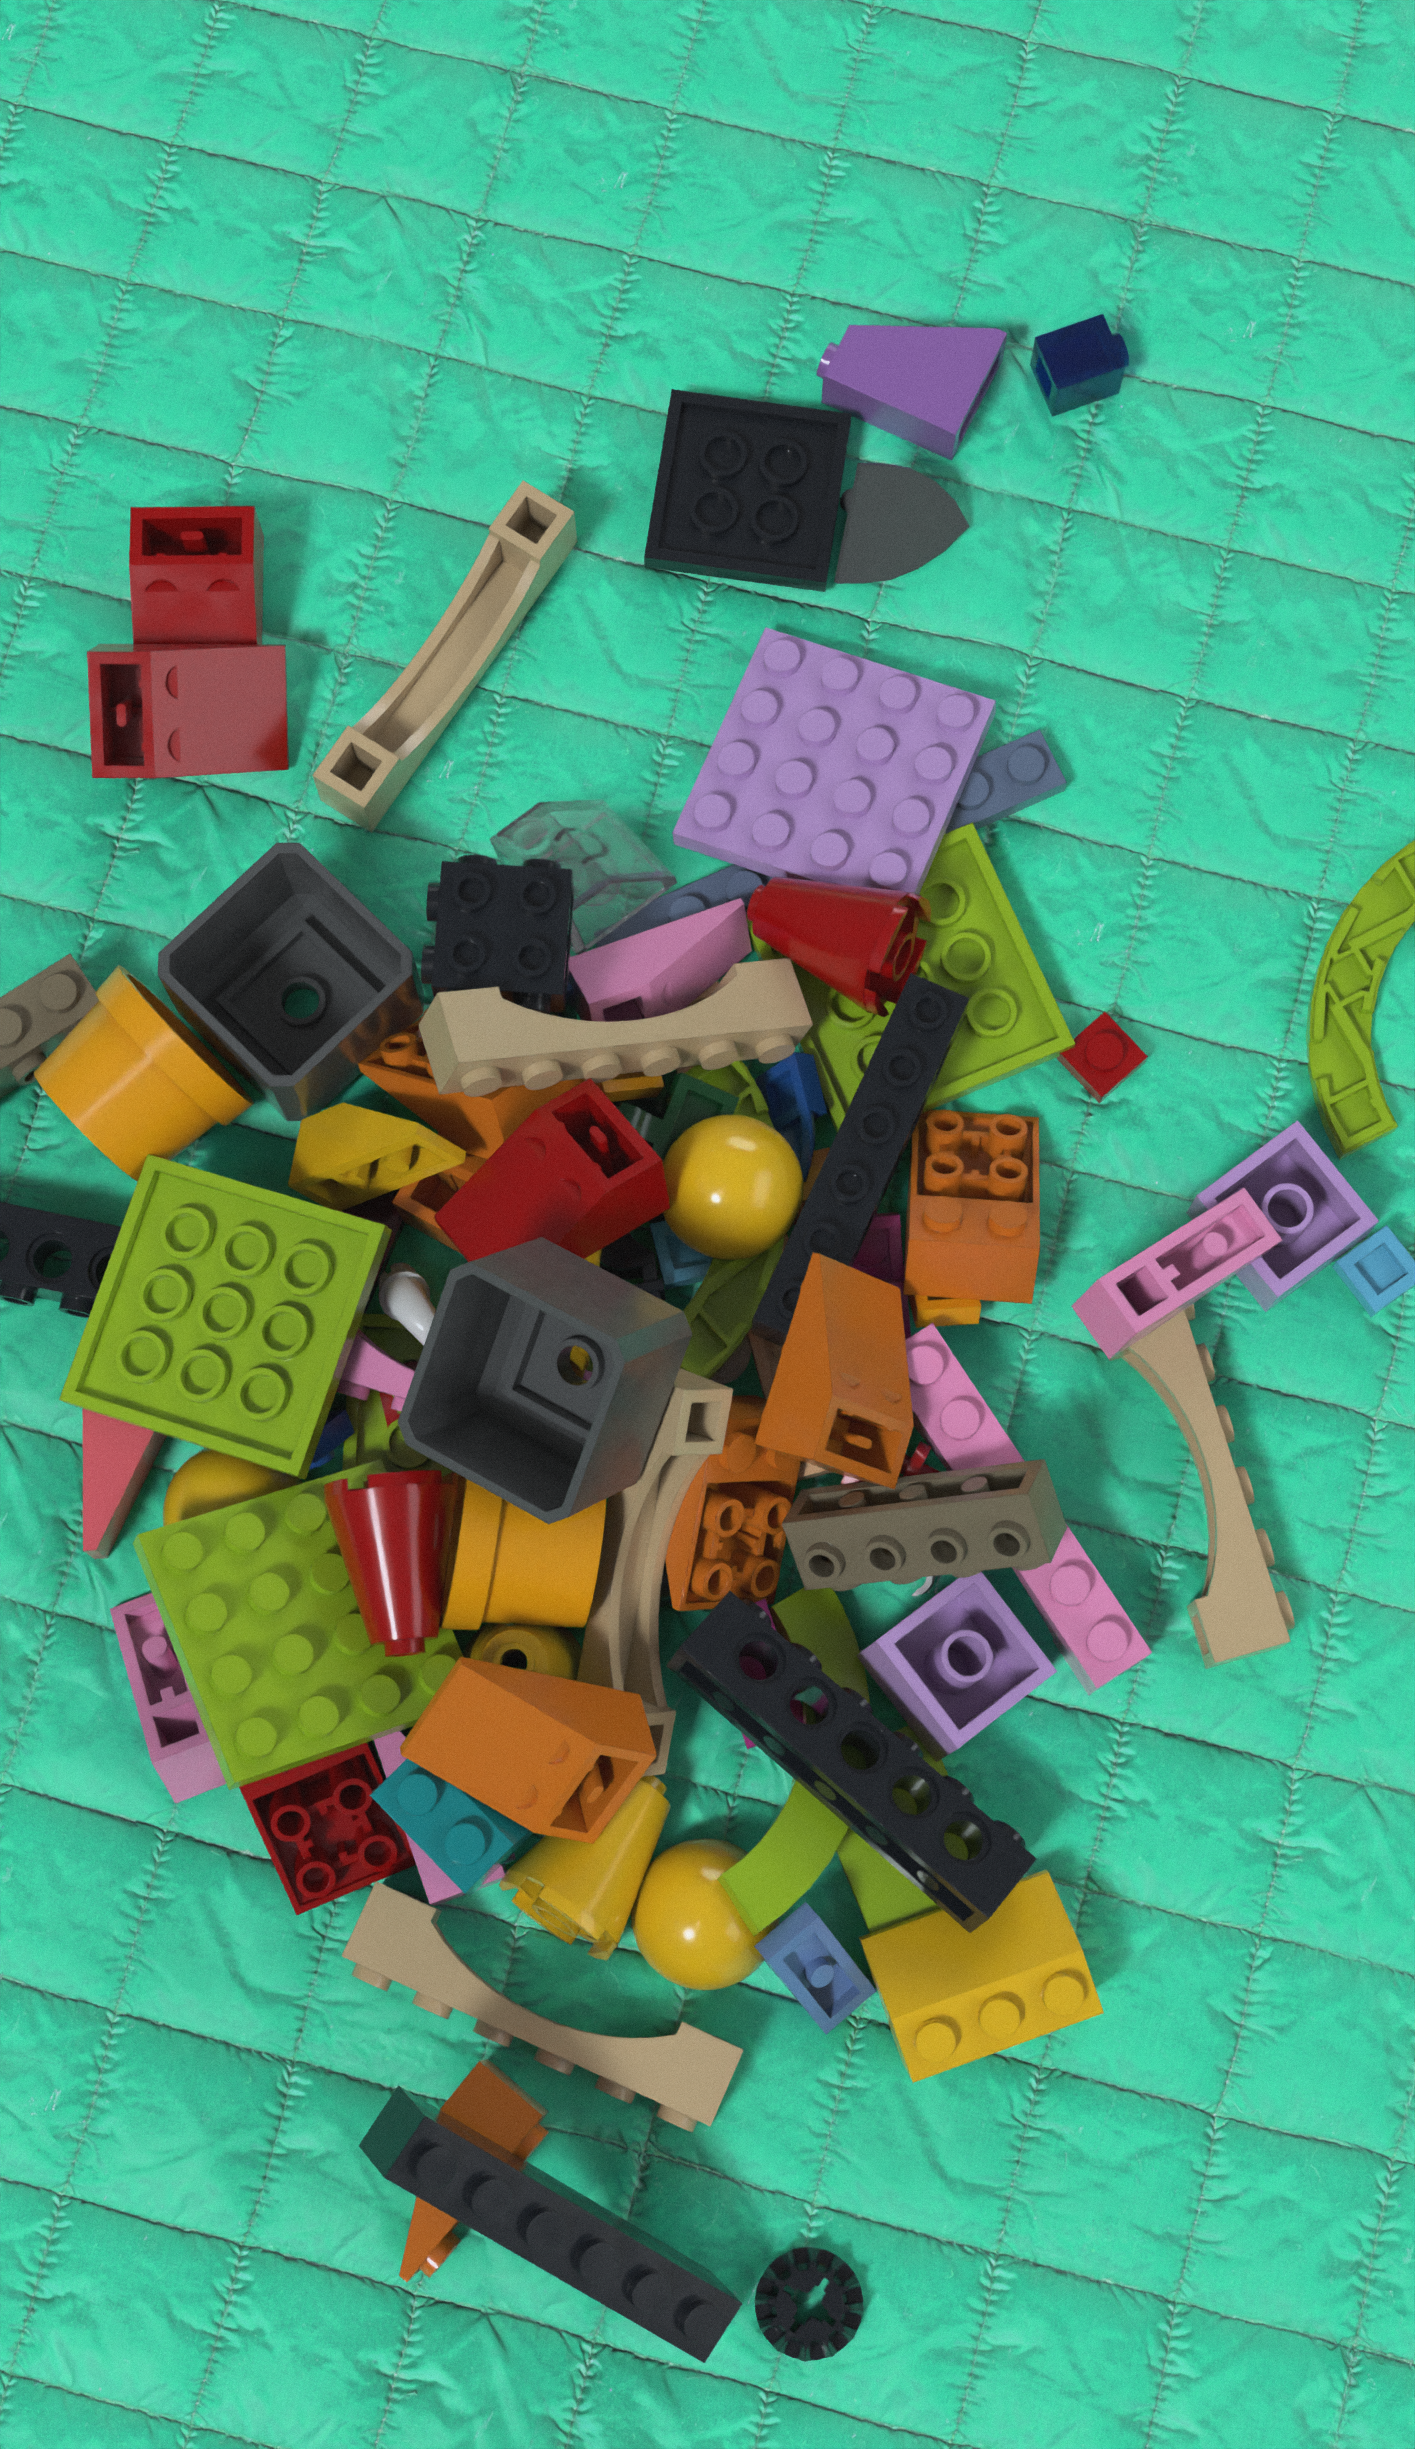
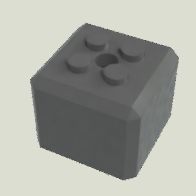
(284, 932)
(500, 1386)

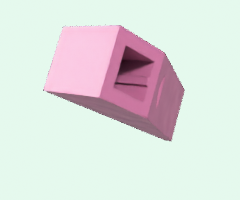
(659, 967)

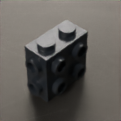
(502, 930)

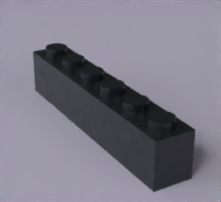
(549, 2224)

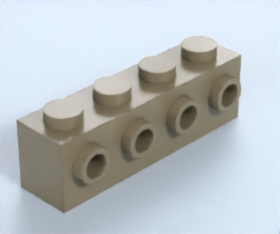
(38, 1018)
(926, 1526)

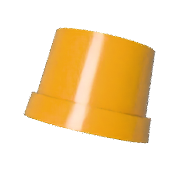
(138, 1077)
(517, 1566)

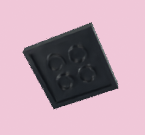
(748, 490)

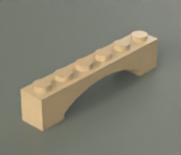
(391, 740)
(490, 1043)
(1238, 1604)
(624, 1614)
(403, 1943)

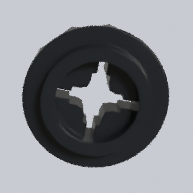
(776, 2310)

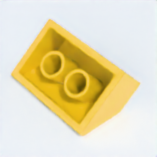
(985, 1990)

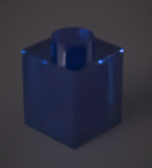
(1079, 364)

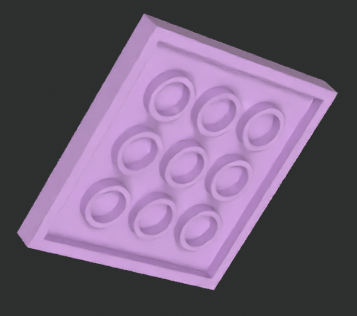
(834, 768)

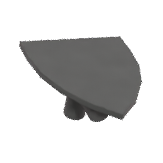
(894, 523)

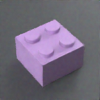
(1305, 1204)
(956, 1664)

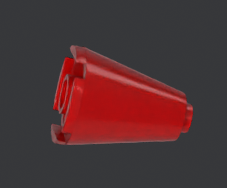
(844, 935)
(396, 1552)

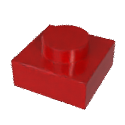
(1102, 1057)

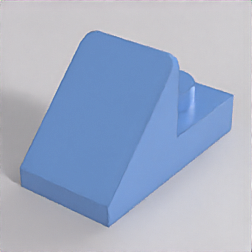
(815, 1968)

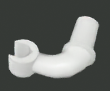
(407, 1299)

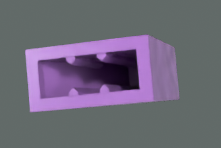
(913, 379)

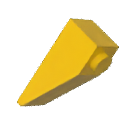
(361, 1154)

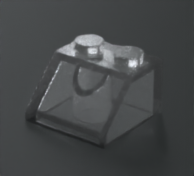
(609, 863)

